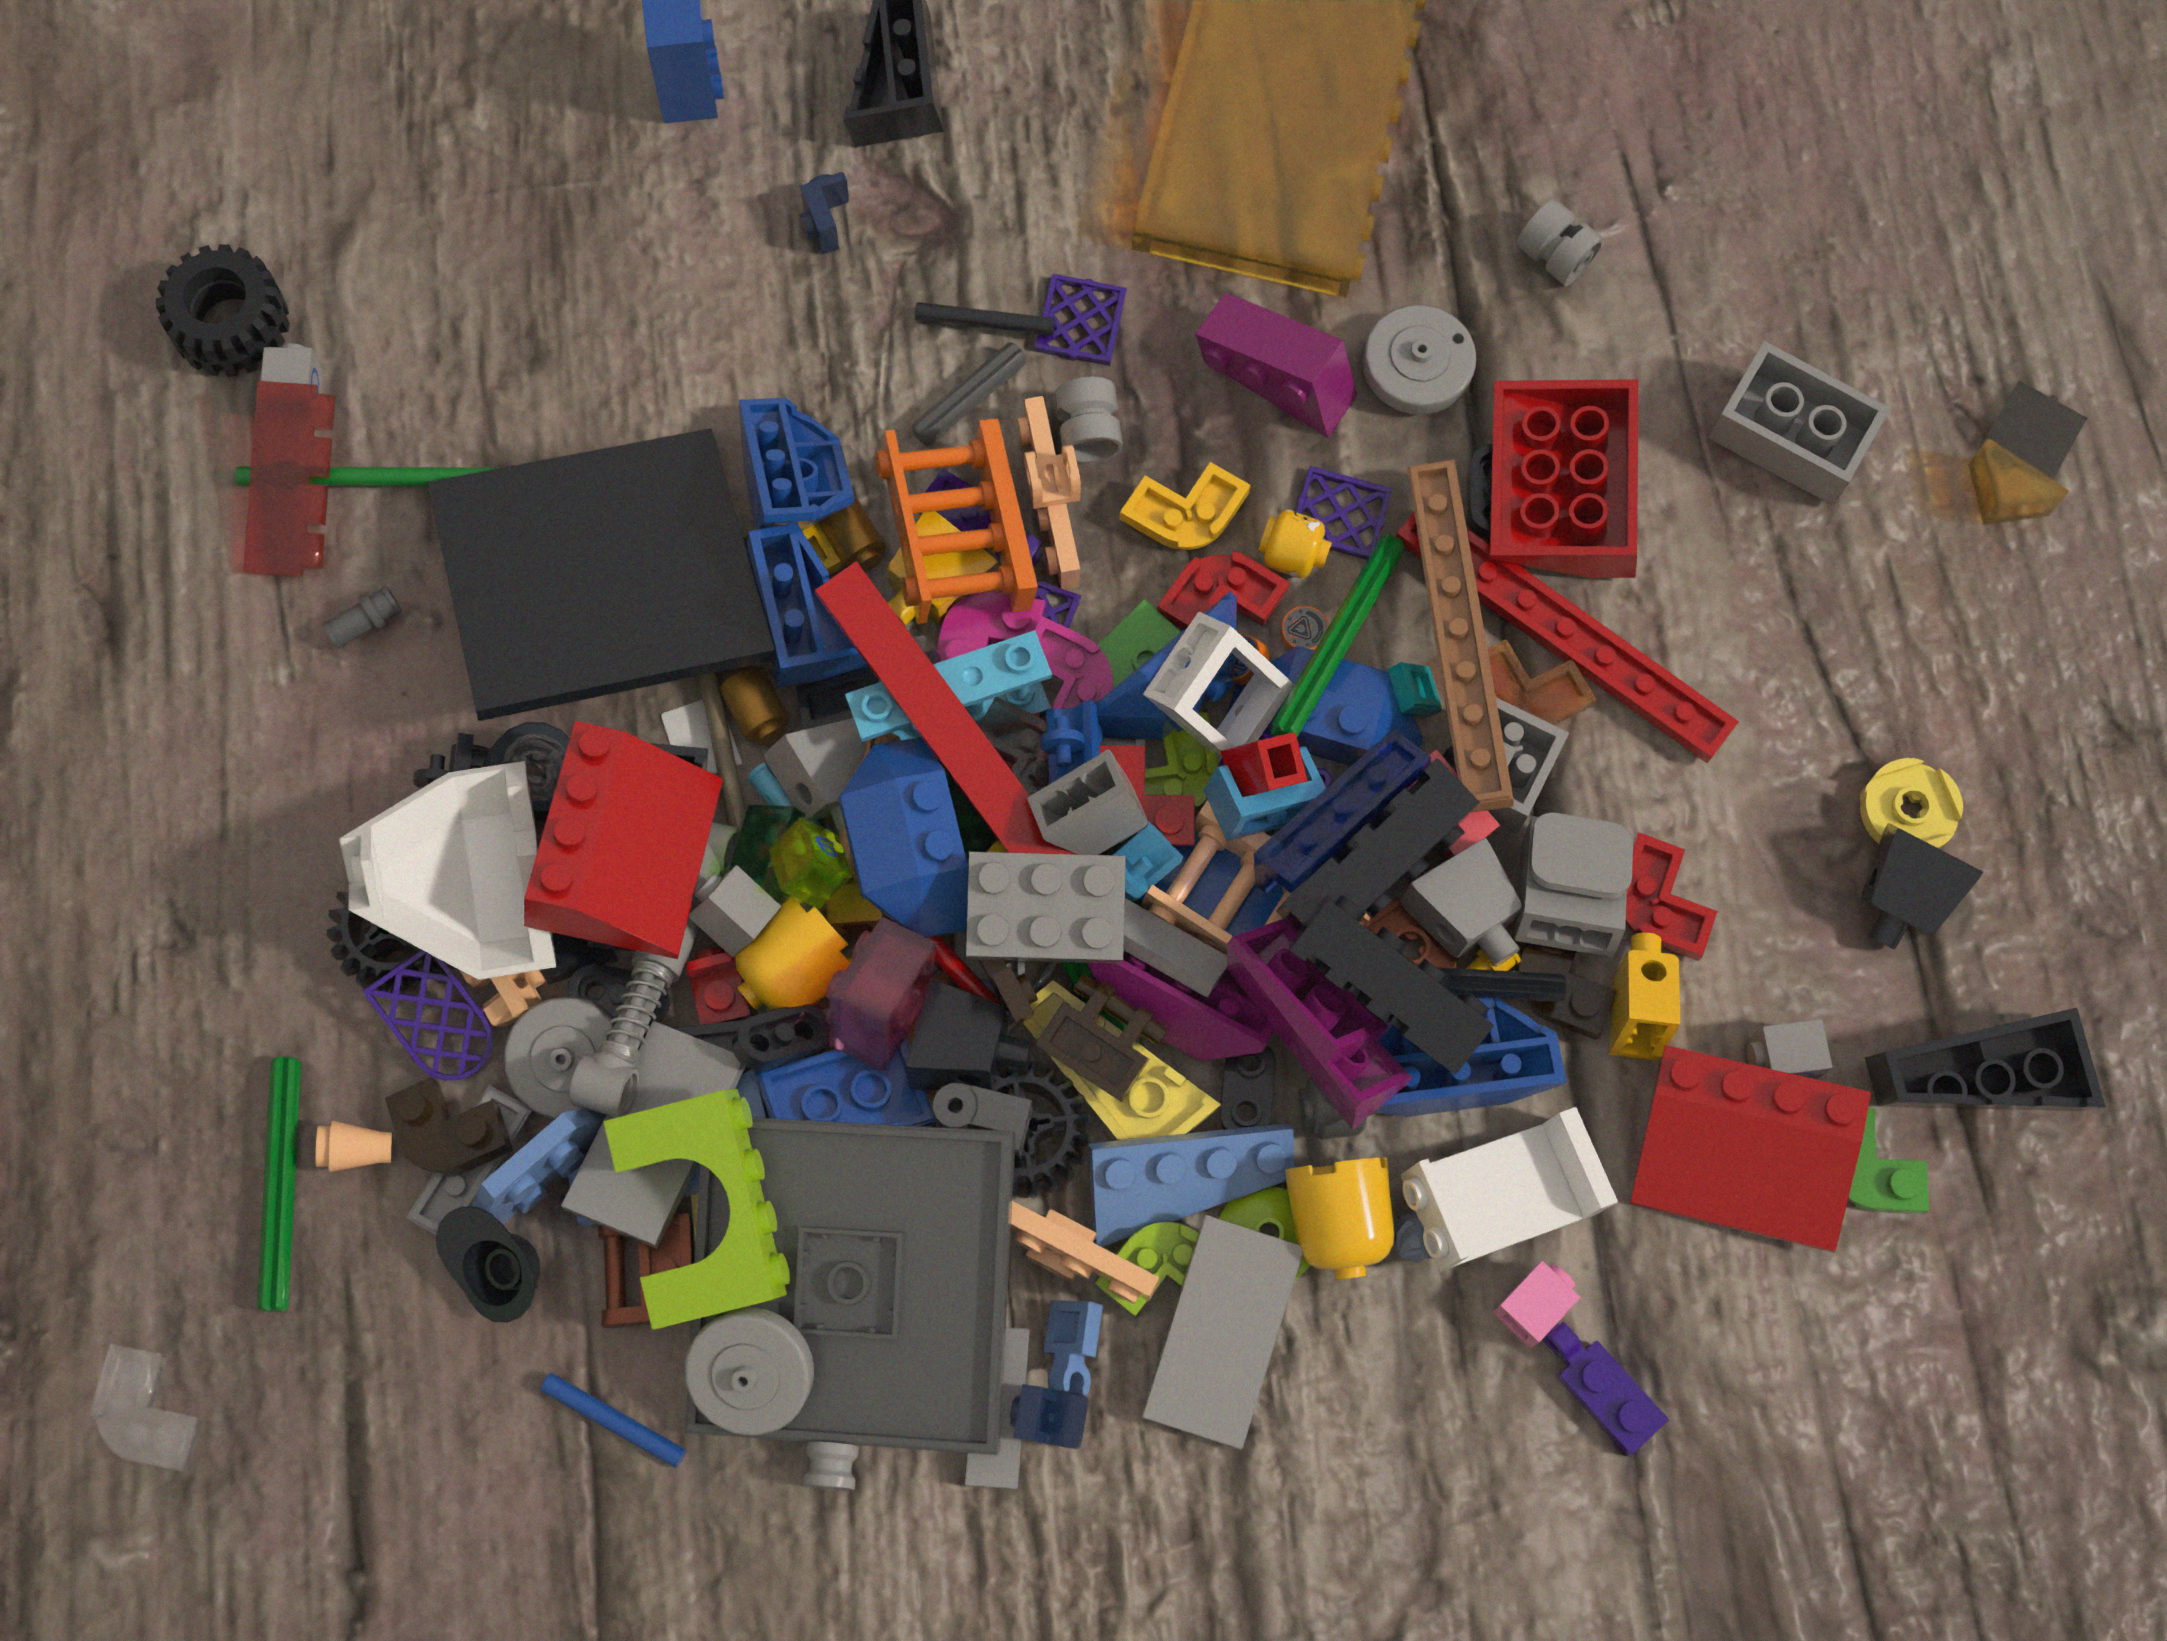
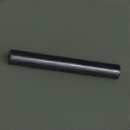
(985, 319)

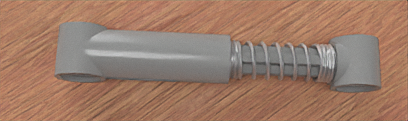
(609, 1078)

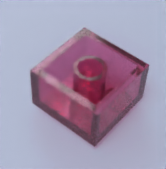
(880, 992)

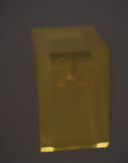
(2011, 488)

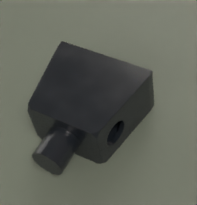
(1914, 885)
(962, 1041)

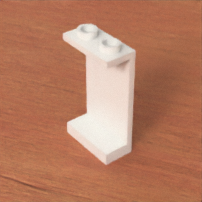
(1508, 1190)

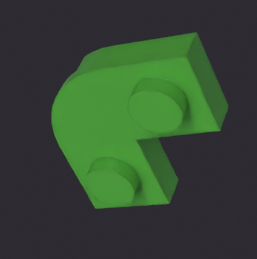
(1887, 1183)

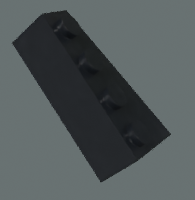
(1389, 847)
(1391, 983)
(2003, 1067)

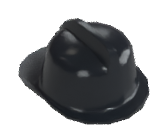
(488, 1263)

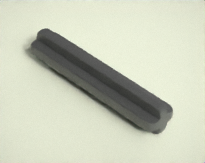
(968, 394)

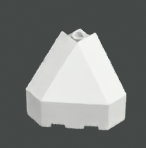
(454, 871)

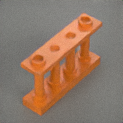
(993, 493)

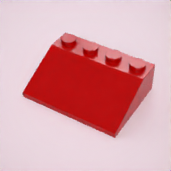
(1566, 476)
(622, 843)
(1750, 1148)

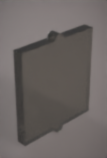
(2036, 428)

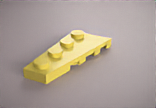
(1158, 1101)

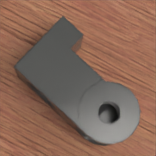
(983, 1109)

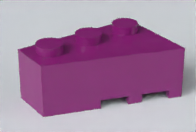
(1280, 361)

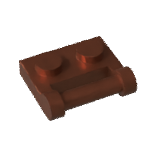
(673, 1252)

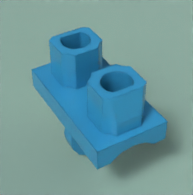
(1147, 860)

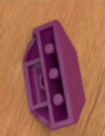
(1198, 1025)

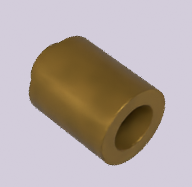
(854, 537)
(755, 705)

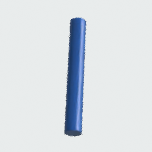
(613, 1420)

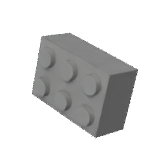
(1799, 423)
(1045, 907)

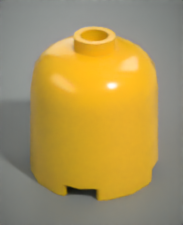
(791, 958)
(1342, 1214)

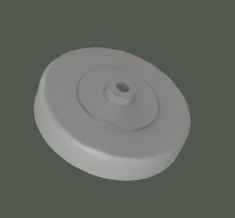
(1419, 359)
(547, 1049)
(749, 1371)

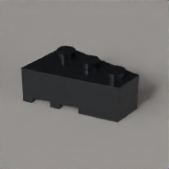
(897, 76)

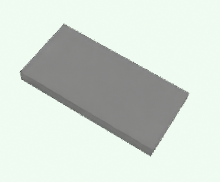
(645, 1199)
(1222, 1332)

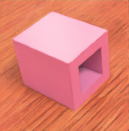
(1537, 1303)

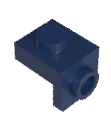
(818, 198)
(1049, 1416)

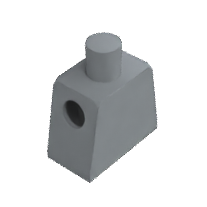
(817, 767)
(1089, 807)
(1467, 904)

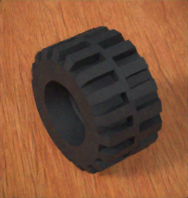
(203, 283)

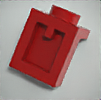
(715, 988)

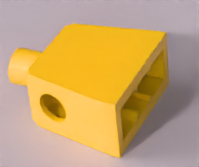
(936, 567)
(1645, 1000)

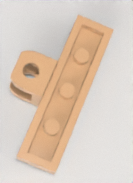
(1051, 484)
(1069, 1251)

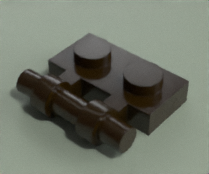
(1092, 1050)

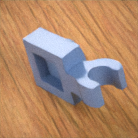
(1070, 1337)

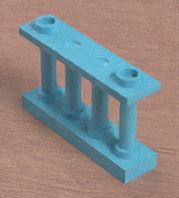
(1001, 670)

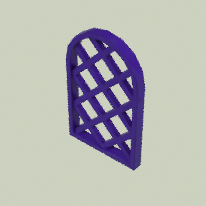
(412, 1049)

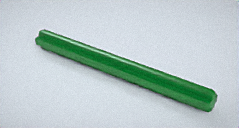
(1338, 637)

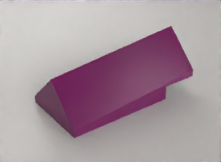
(1317, 1021)

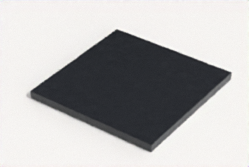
(598, 574)

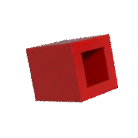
(1266, 764)

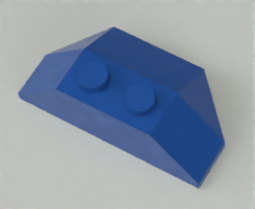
(791, 465)
(1351, 712)
(1131, 715)
(907, 838)
(1508, 1065)

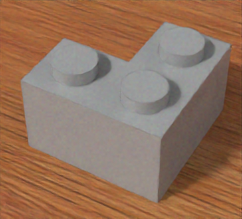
(1530, 754)

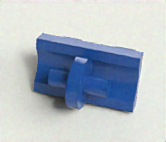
(1071, 738)

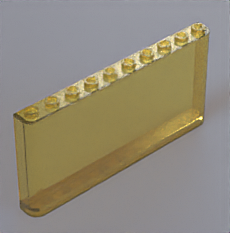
(1277, 137)

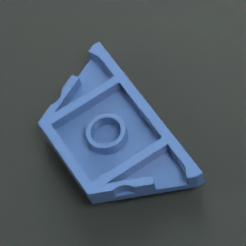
(551, 1153)

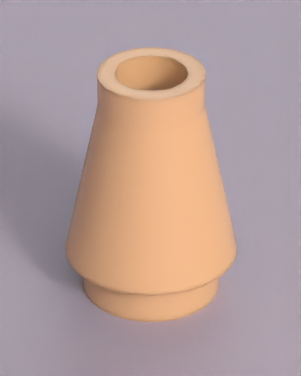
(351, 1146)

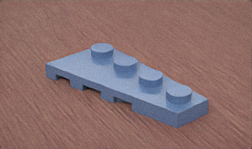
(1181, 1175)

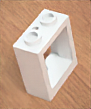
(1178, 688)

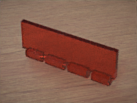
(280, 479)

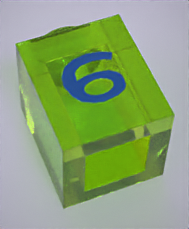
(810, 863)

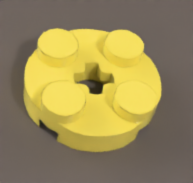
(1909, 778)

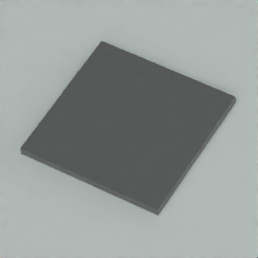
(892, 1277)

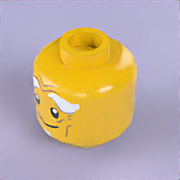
(1294, 544)

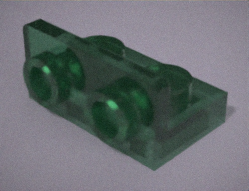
(759, 832)

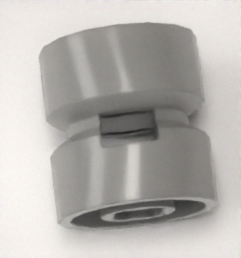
(1560, 242)
(1087, 418)

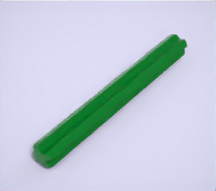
(279, 1185)

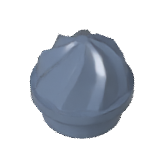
(1409, 1238)

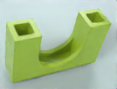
(746, 1262)

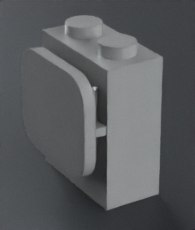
(1574, 883)

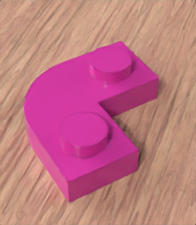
(984, 620)
(1076, 663)

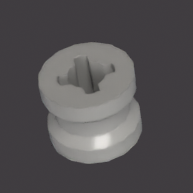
(830, 1466)

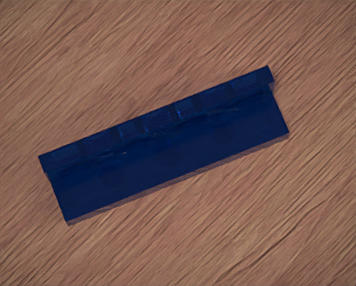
(1339, 813)

